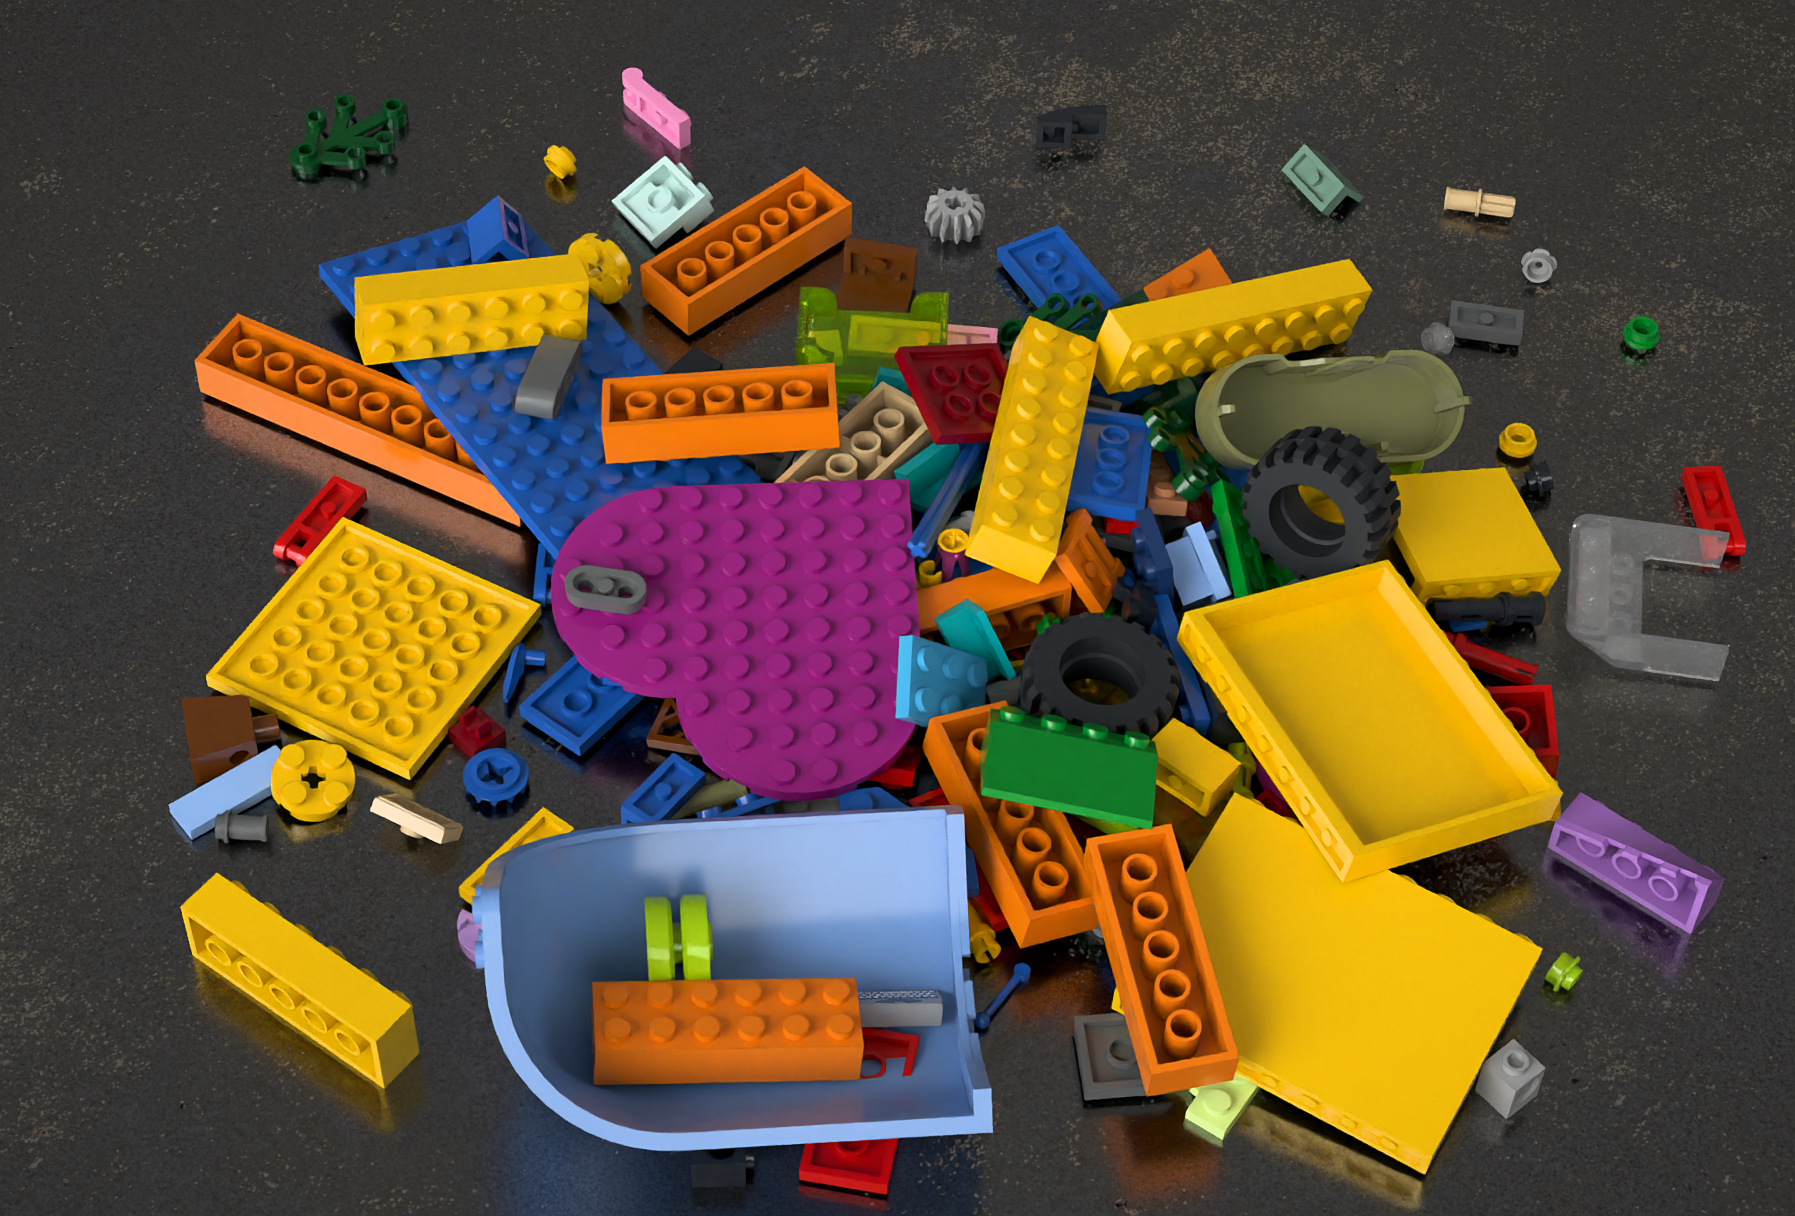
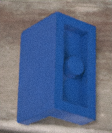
(497, 229)
(663, 792)

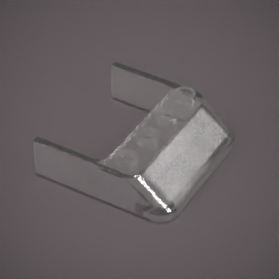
(1607, 593)

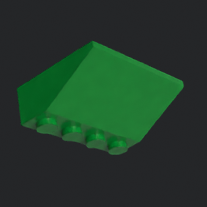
(1069, 767)

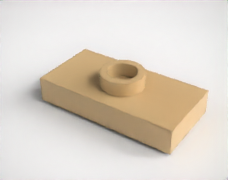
(417, 819)

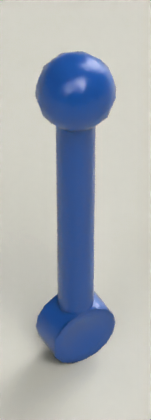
(1020, 974)

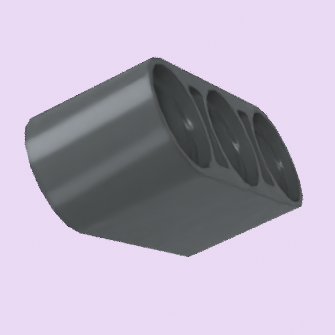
(548, 377)

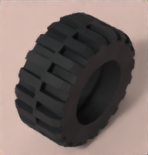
(1346, 475)
(1105, 652)

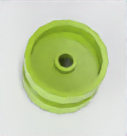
(678, 942)

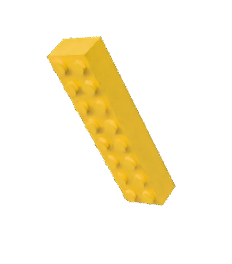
(1228, 323)
(1033, 451)

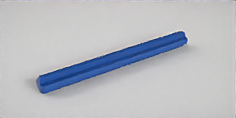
(947, 499)

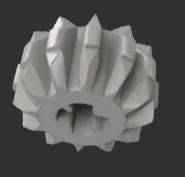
(954, 215)

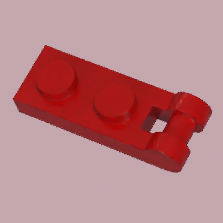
(335, 500)
(1713, 504)

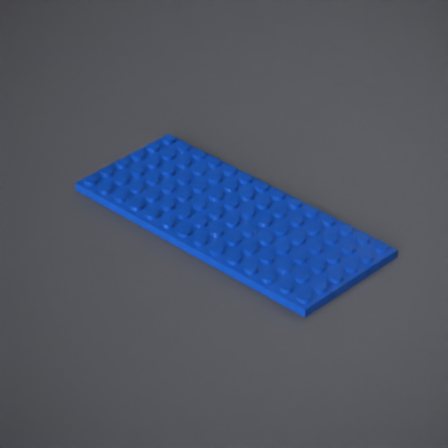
(540, 466)

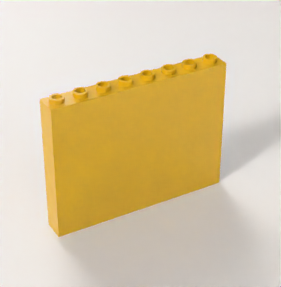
(1367, 719)
(1350, 993)

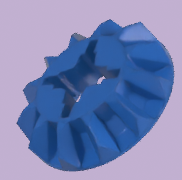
(503, 764)

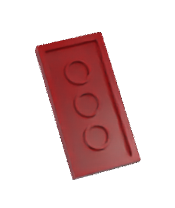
(862, 1163)

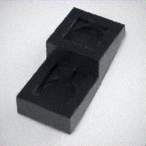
(1078, 122)

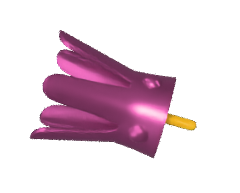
(952, 548)

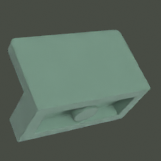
(1319, 179)

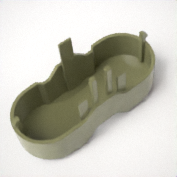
(1393, 401)

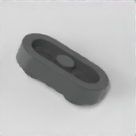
(606, 588)

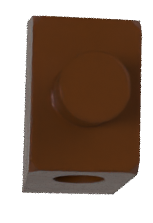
(223, 733)

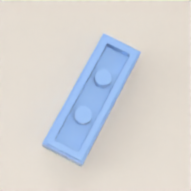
(231, 791)

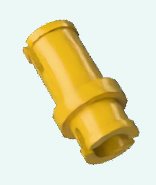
(981, 937)

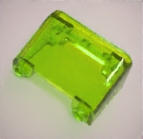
(864, 339)

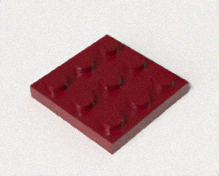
(955, 388)

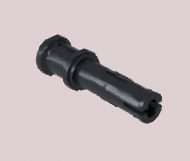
(1501, 609)

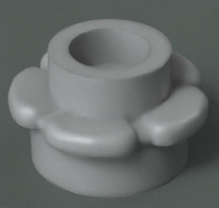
(1538, 273)

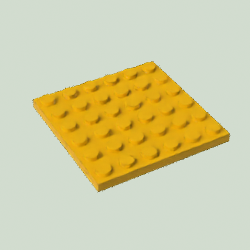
(375, 647)

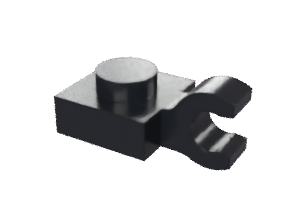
(1138, 603)

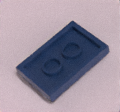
(1152, 558)

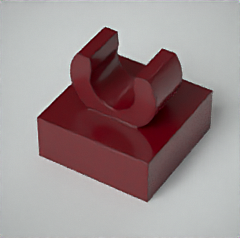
(476, 732)

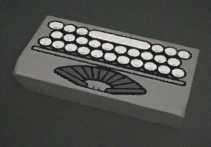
(900, 1008)

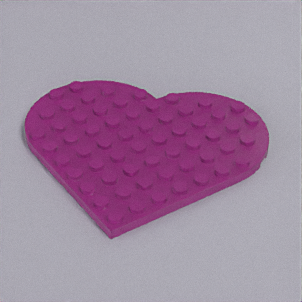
(762, 619)

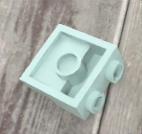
(664, 202)

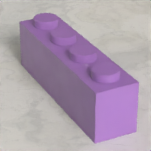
(1636, 862)

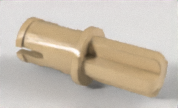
(1479, 202)

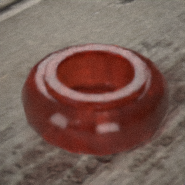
(1201, 510)

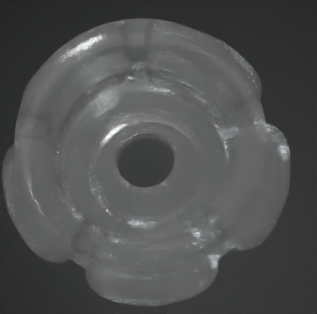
(1437, 339)

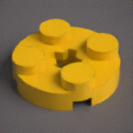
(610, 283)
(296, 795)

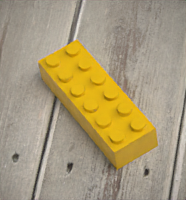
(470, 308)
(301, 979)

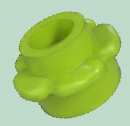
(1564, 972)

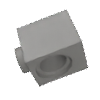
(1510, 1079)

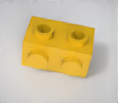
(1193, 767)

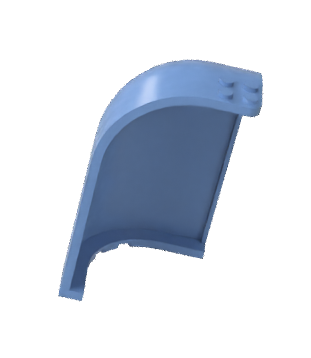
(785, 900)

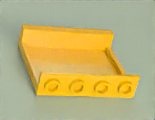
(1470, 536)

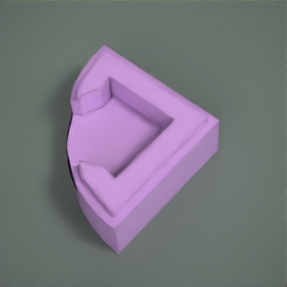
(467, 933)

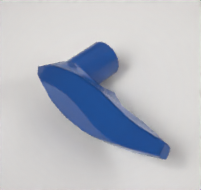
(519, 658)

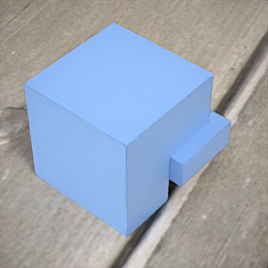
(1198, 569)

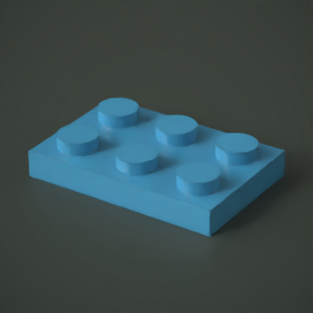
(937, 680)

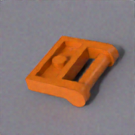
(1088, 562)

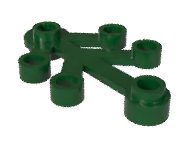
(310, 155)
(1067, 318)
(1173, 432)

